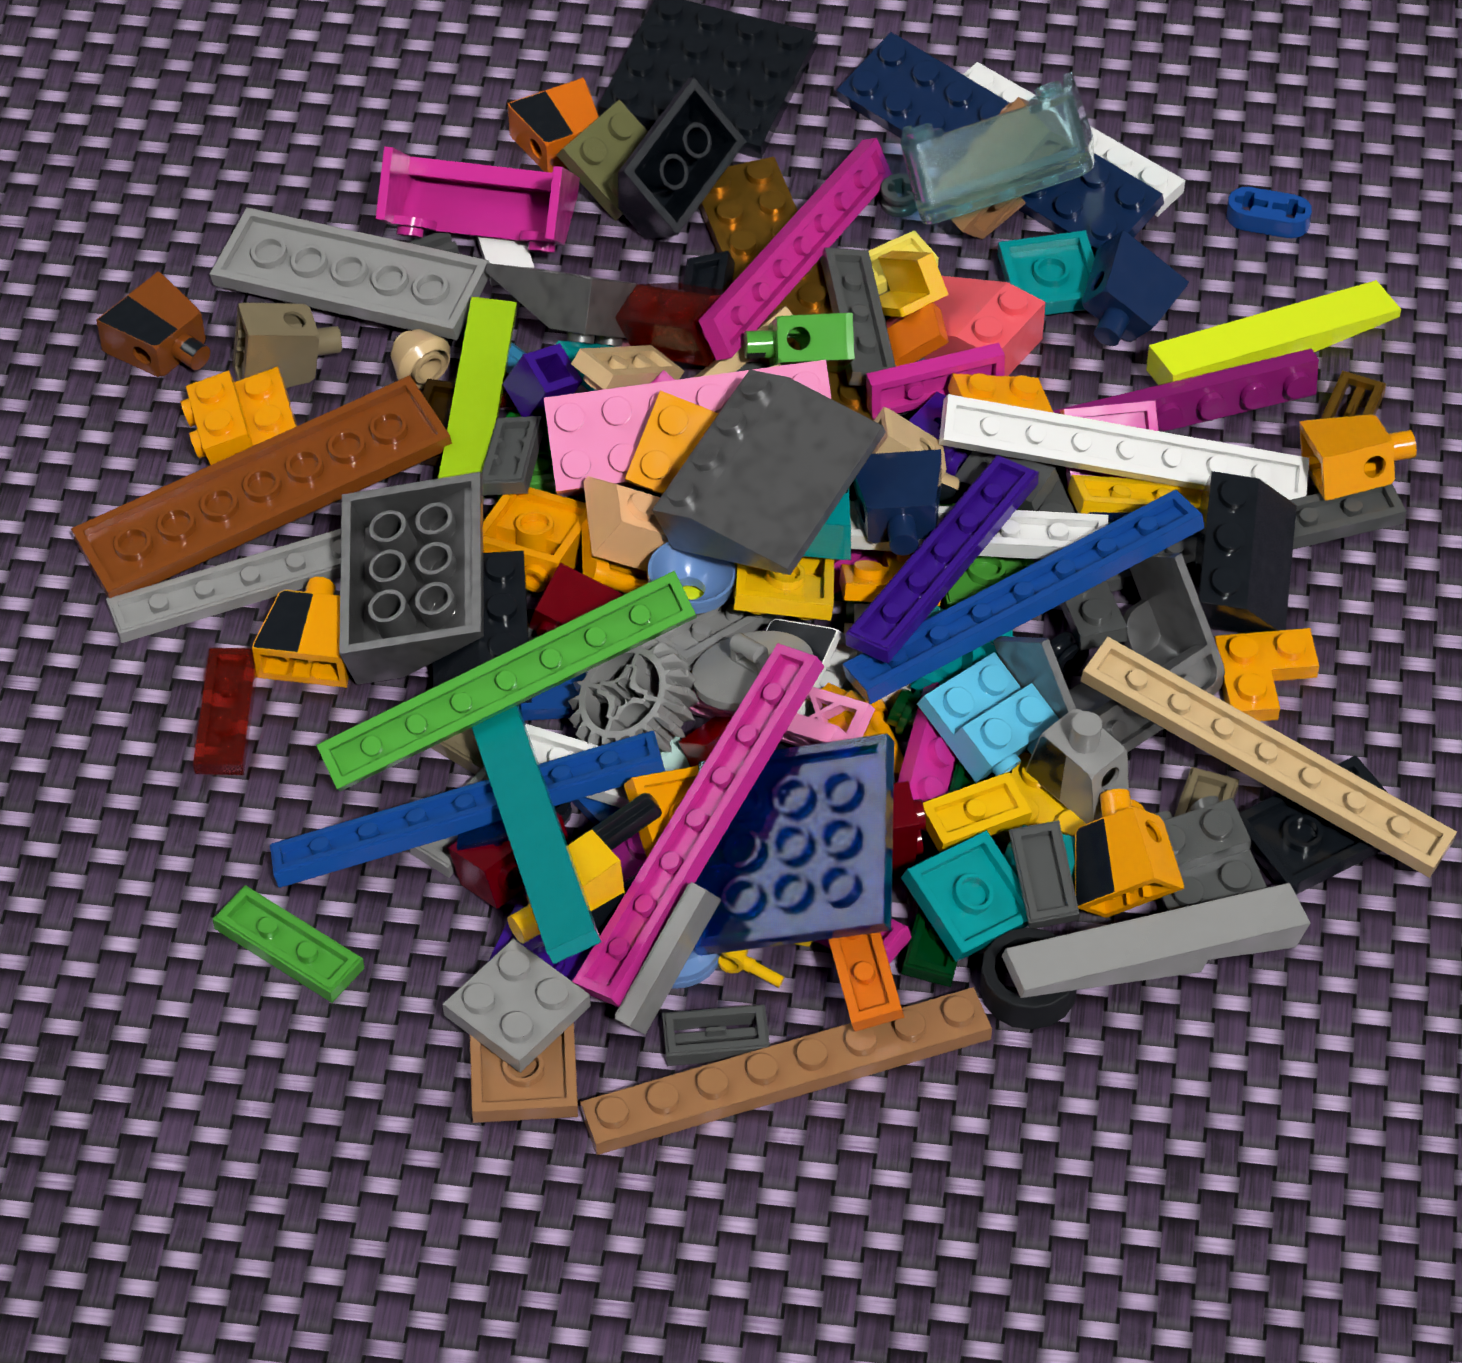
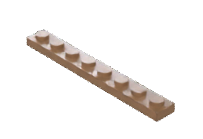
(783, 1072)

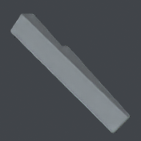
(1159, 943)

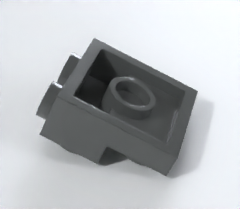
(1210, 853)

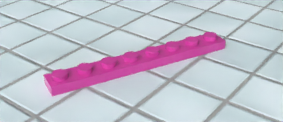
(795, 249)
(699, 822)

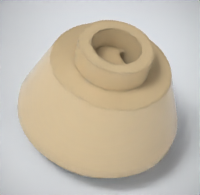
(420, 356)

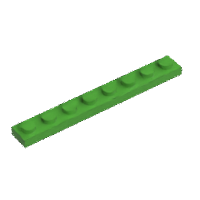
(506, 681)

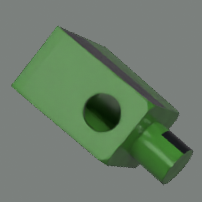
(818, 335)

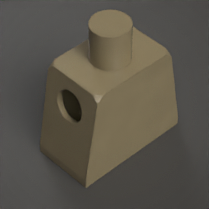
(281, 337)

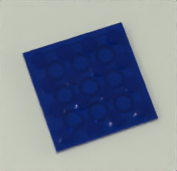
(806, 850)

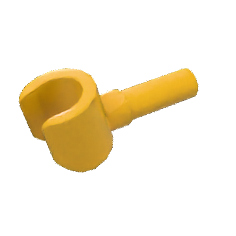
(738, 960)

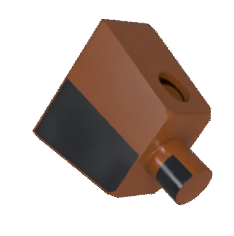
(155, 329)

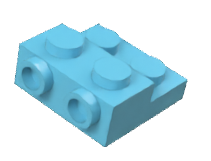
(988, 717)

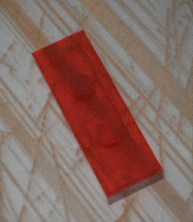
(225, 712)

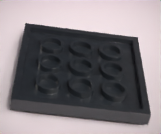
(737, 59)

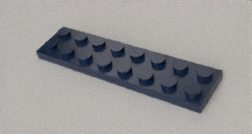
(909, 87)

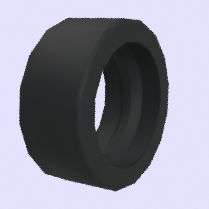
(1007, 1005)

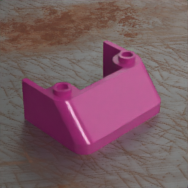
(476, 200)

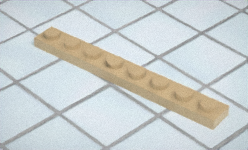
(1269, 757)

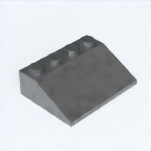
(766, 474)
(410, 575)

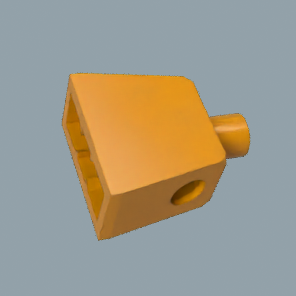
(1352, 453)

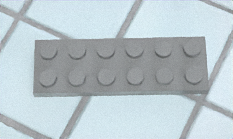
(350, 273)

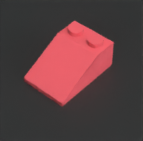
(989, 313)

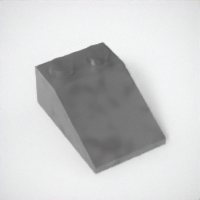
(568, 301)

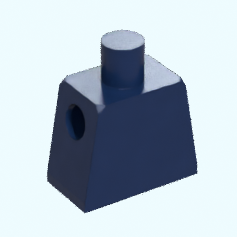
(1129, 289)
(899, 497)

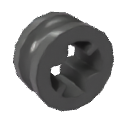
(890, 201)

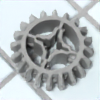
(627, 700)

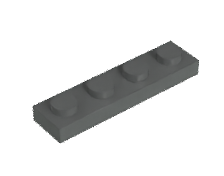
(854, 290)

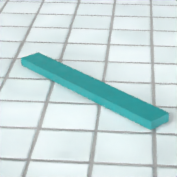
(536, 836)

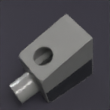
(1079, 762)

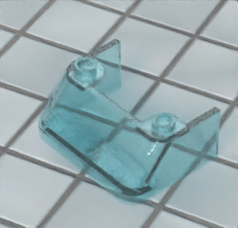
(1000, 154)

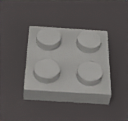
(516, 1005)

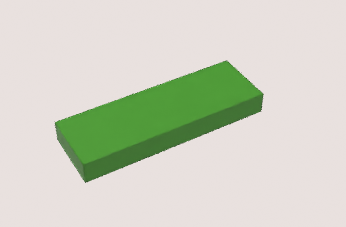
(288, 943)

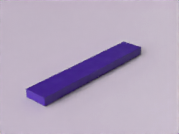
(941, 559)

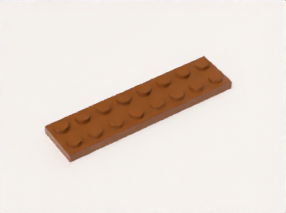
(261, 488)

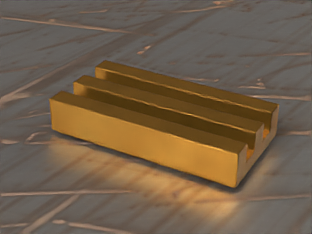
(1362, 384)

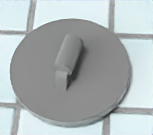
(731, 666)

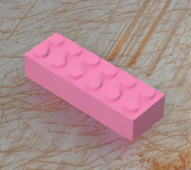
(602, 428)

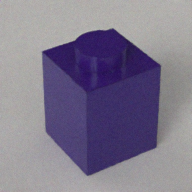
(541, 375)

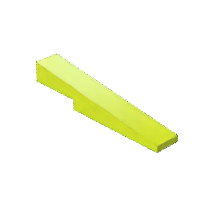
(1273, 333)

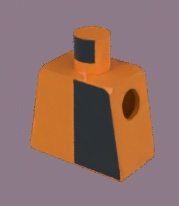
(550, 121)

